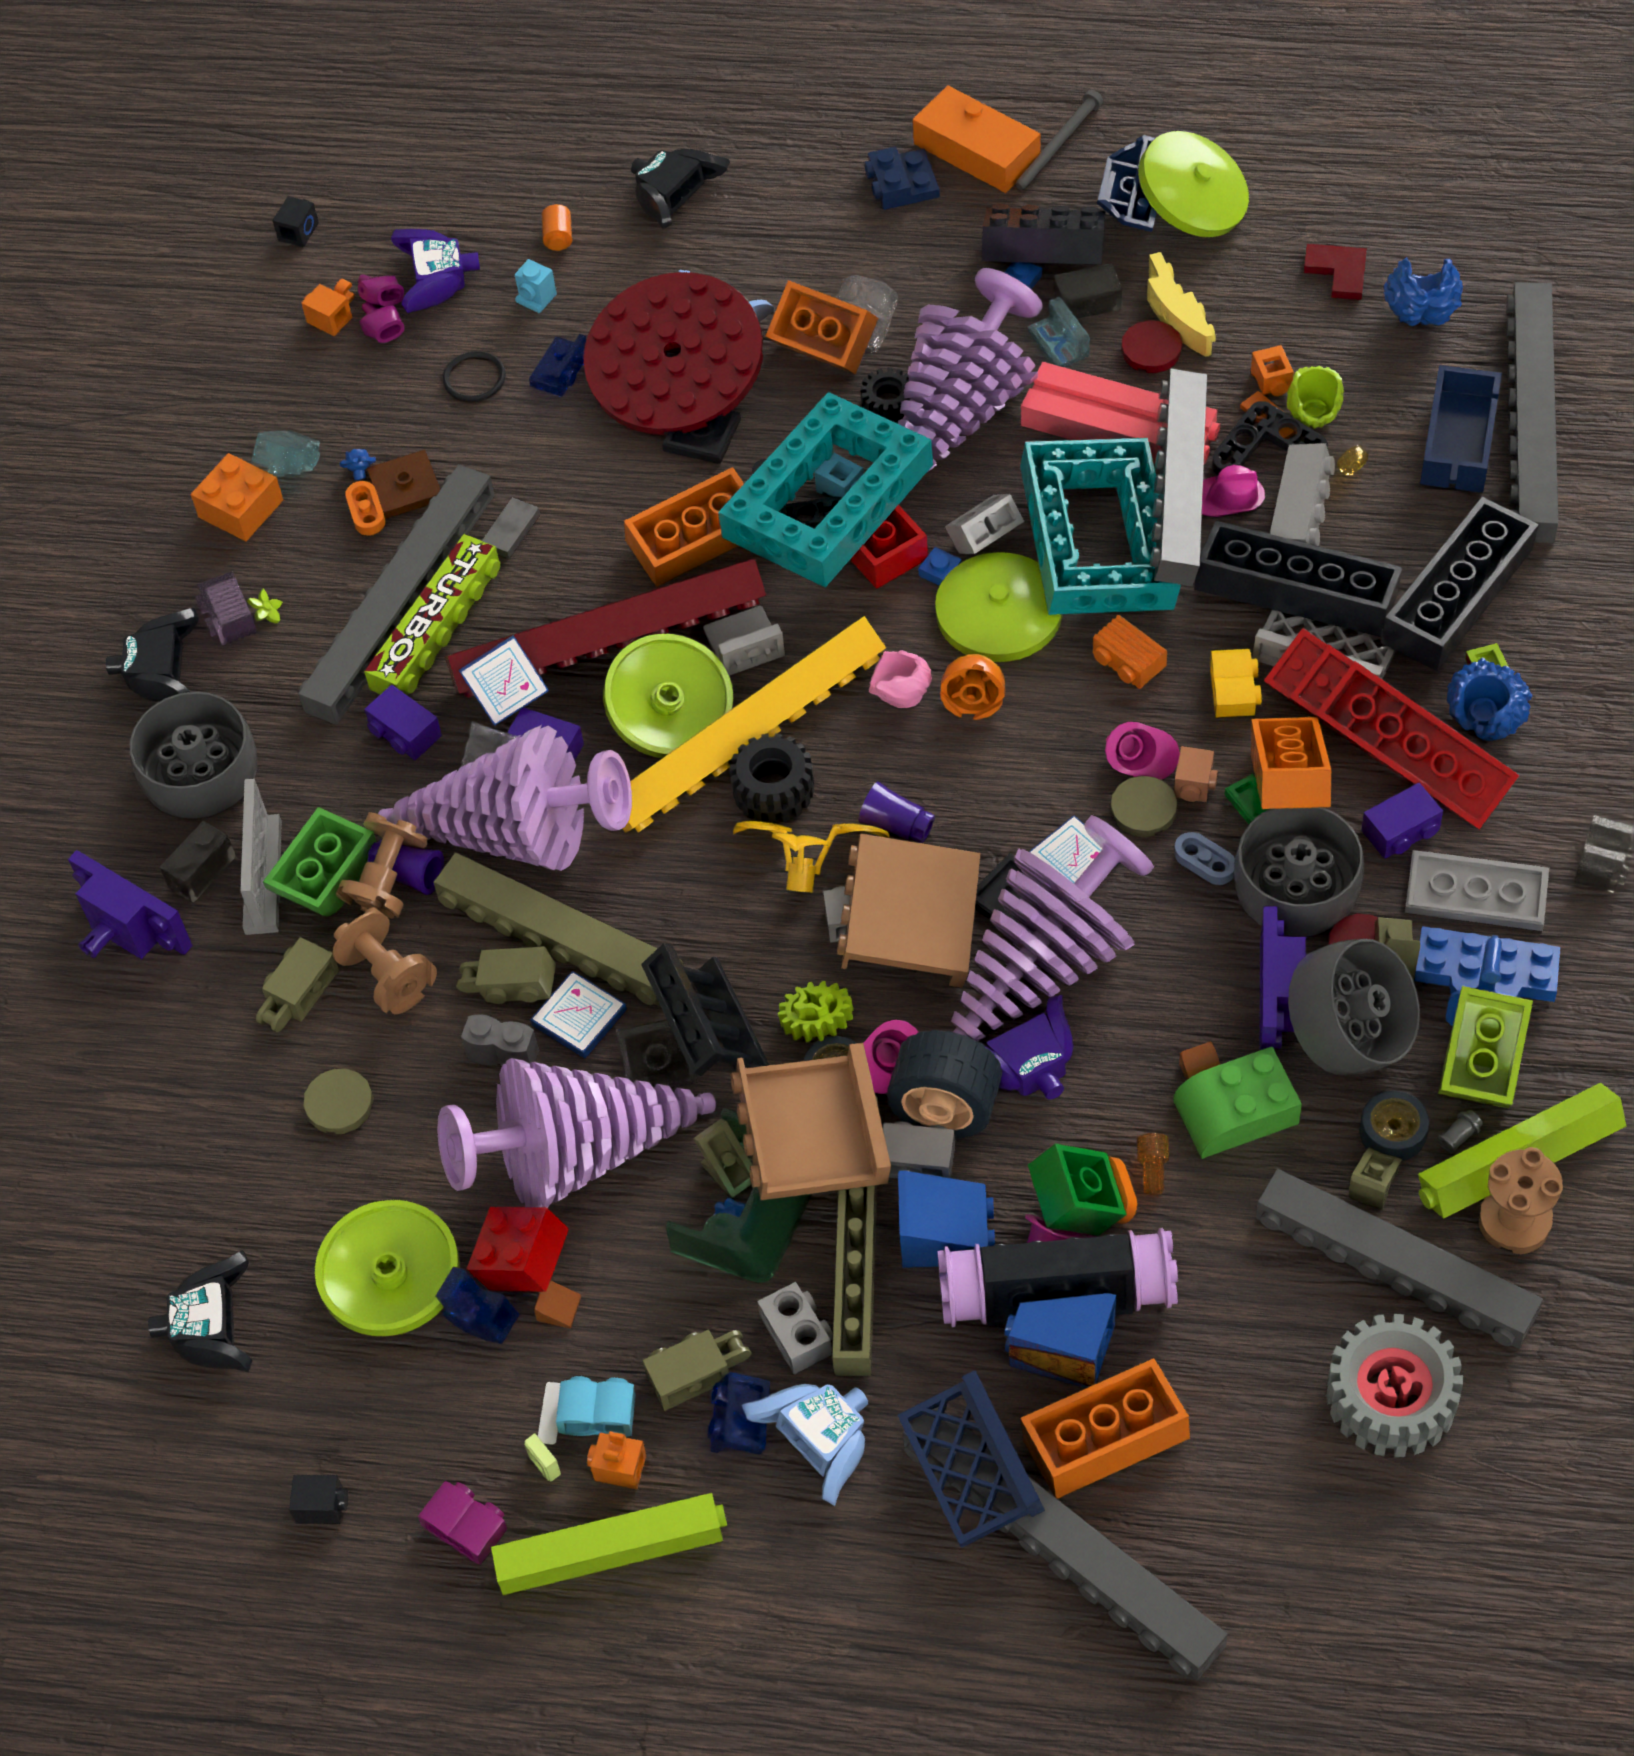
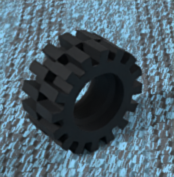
(884, 383)

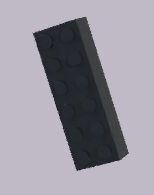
(1298, 578)
(1459, 583)

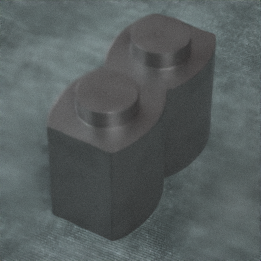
(494, 1042)

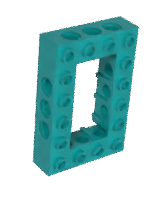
(1096, 463)
(819, 554)

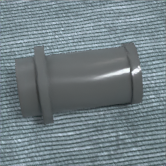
(1462, 1129)

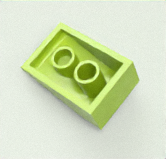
(1485, 1047)

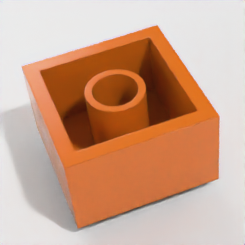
(237, 497)

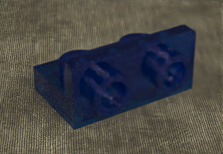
(559, 365)
(729, 1423)

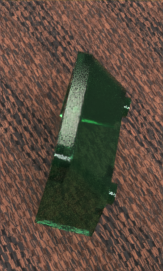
(745, 1244)

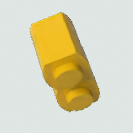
(1233, 683)

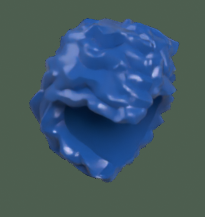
(1423, 298)
(1488, 699)

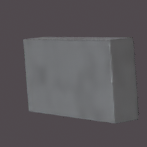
(511, 526)

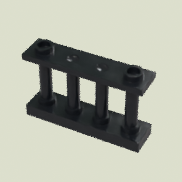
(686, 1014)

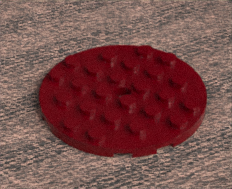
(682, 392)

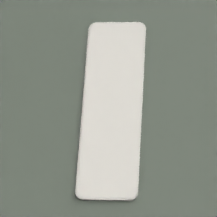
(548, 1428)

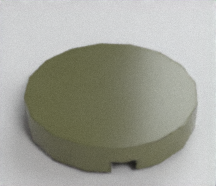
(1143, 806)
(338, 1101)

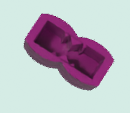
(462, 1521)

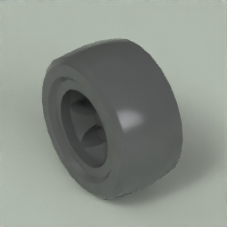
(184, 734)
(1300, 847)
(1376, 1002)

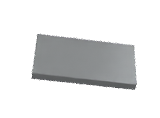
(1477, 890)

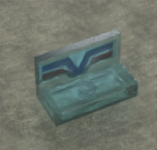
(1061, 335)

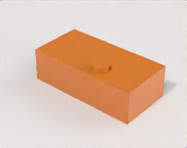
(976, 138)
(682, 528)
(1290, 763)
(1105, 1428)

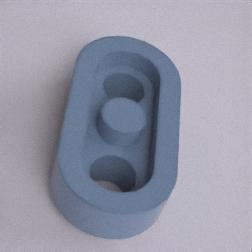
(1207, 858)

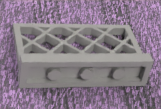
(1271, 646)
(259, 855)

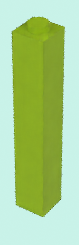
(1555, 1132)
(608, 1543)

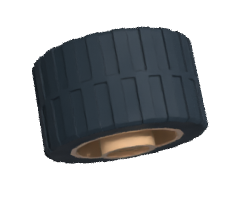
(944, 1082)

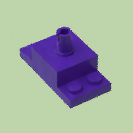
(124, 912)
(1277, 963)

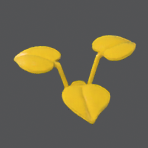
(802, 871)

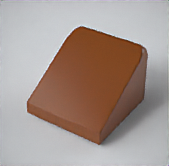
(1198, 1059)
(557, 1305)

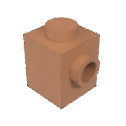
(1195, 774)

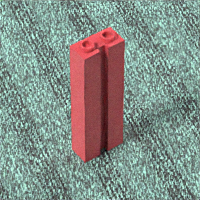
(1096, 408)

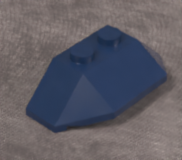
(1121, 188)

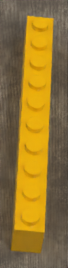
(757, 715)

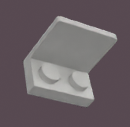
(745, 640)

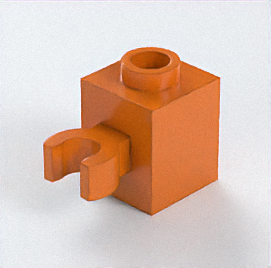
(329, 308)
(617, 1460)

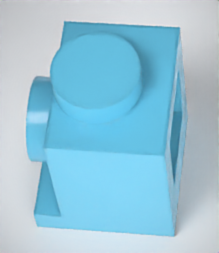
(535, 286)
(837, 476)

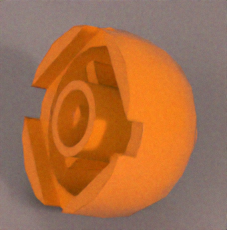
(973, 686)

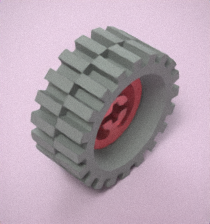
(1418, 1368)

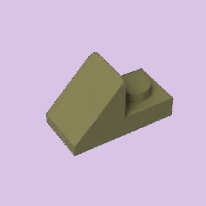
(1399, 938)
(724, 1157)
(1373, 1178)

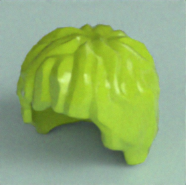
(1315, 396)

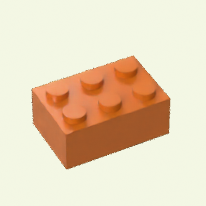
(821, 327)

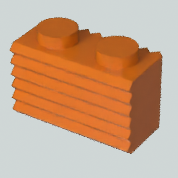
(1129, 652)

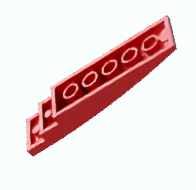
(1391, 728)

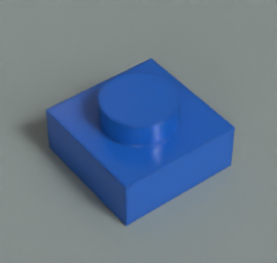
(1025, 272)
(938, 565)

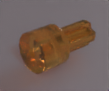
(1153, 1153)

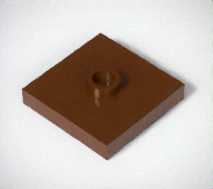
(404, 483)

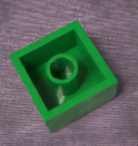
(1076, 1189)

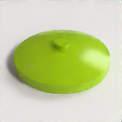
(1193, 184)
(995, 607)
(665, 692)
(385, 1267)

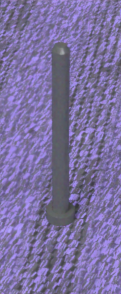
(1091, 101)

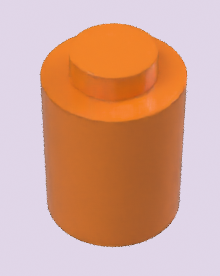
(556, 227)

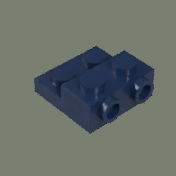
(901, 177)

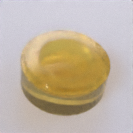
(1352, 460)

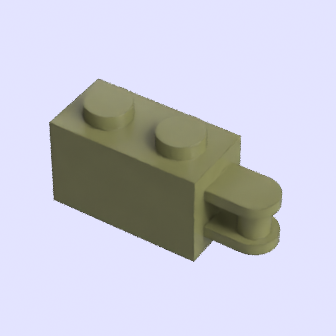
(509, 975)
(296, 984)
(693, 1365)

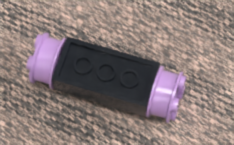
(1124, 1265)

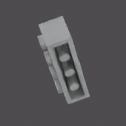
(1303, 493)

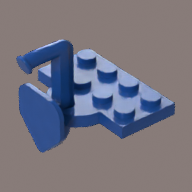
(1487, 965)

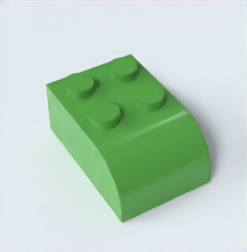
(318, 860)
(1237, 1102)

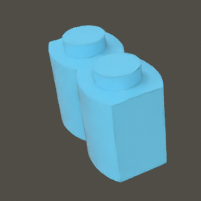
(595, 1407)

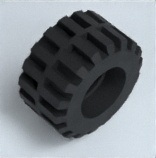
(767, 757)

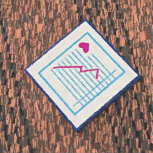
(503, 680)
(1068, 849)
(578, 1014)

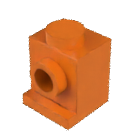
(1273, 377)

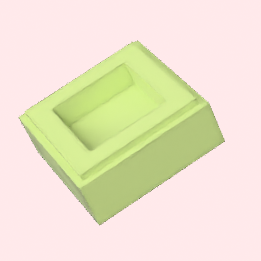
(542, 1458)

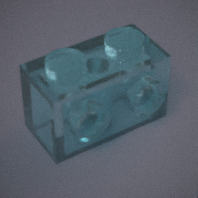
(285, 452)

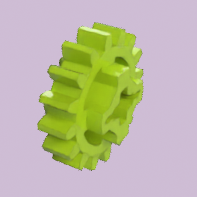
(815, 1011)

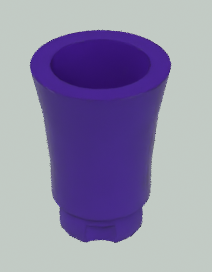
(895, 814)
(415, 866)

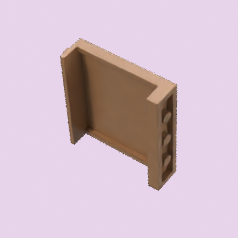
(910, 906)
(811, 1125)

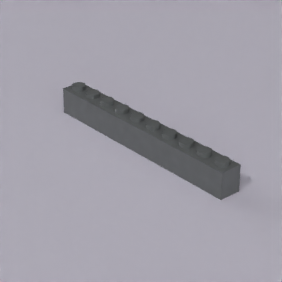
(1533, 407)
(341, 671)
(1089, 1560)

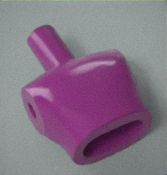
(380, 290)
(381, 323)

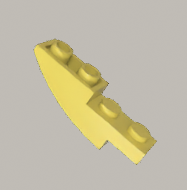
(1177, 308)

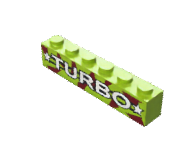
(434, 616)

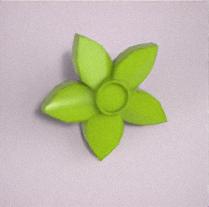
(266, 608)

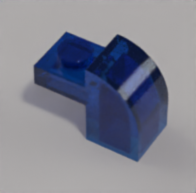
(476, 1310)

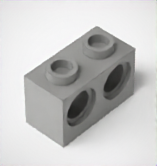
(984, 524)
(790, 1329)

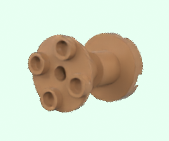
(377, 876)
(398, 977)
(1521, 1201)

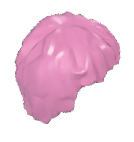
(900, 679)

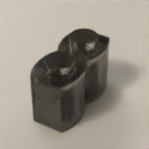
(1605, 853)

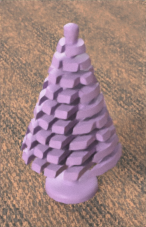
(964, 365)
(521, 801)
(1057, 918)
(564, 1128)

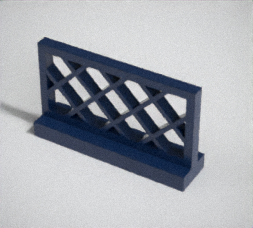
(1002, 1454)

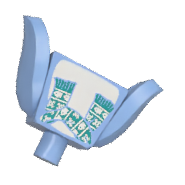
(820, 1427)

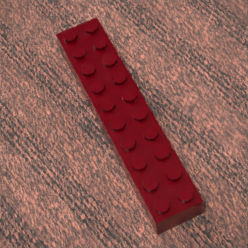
(627, 619)

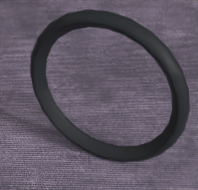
(451, 391)

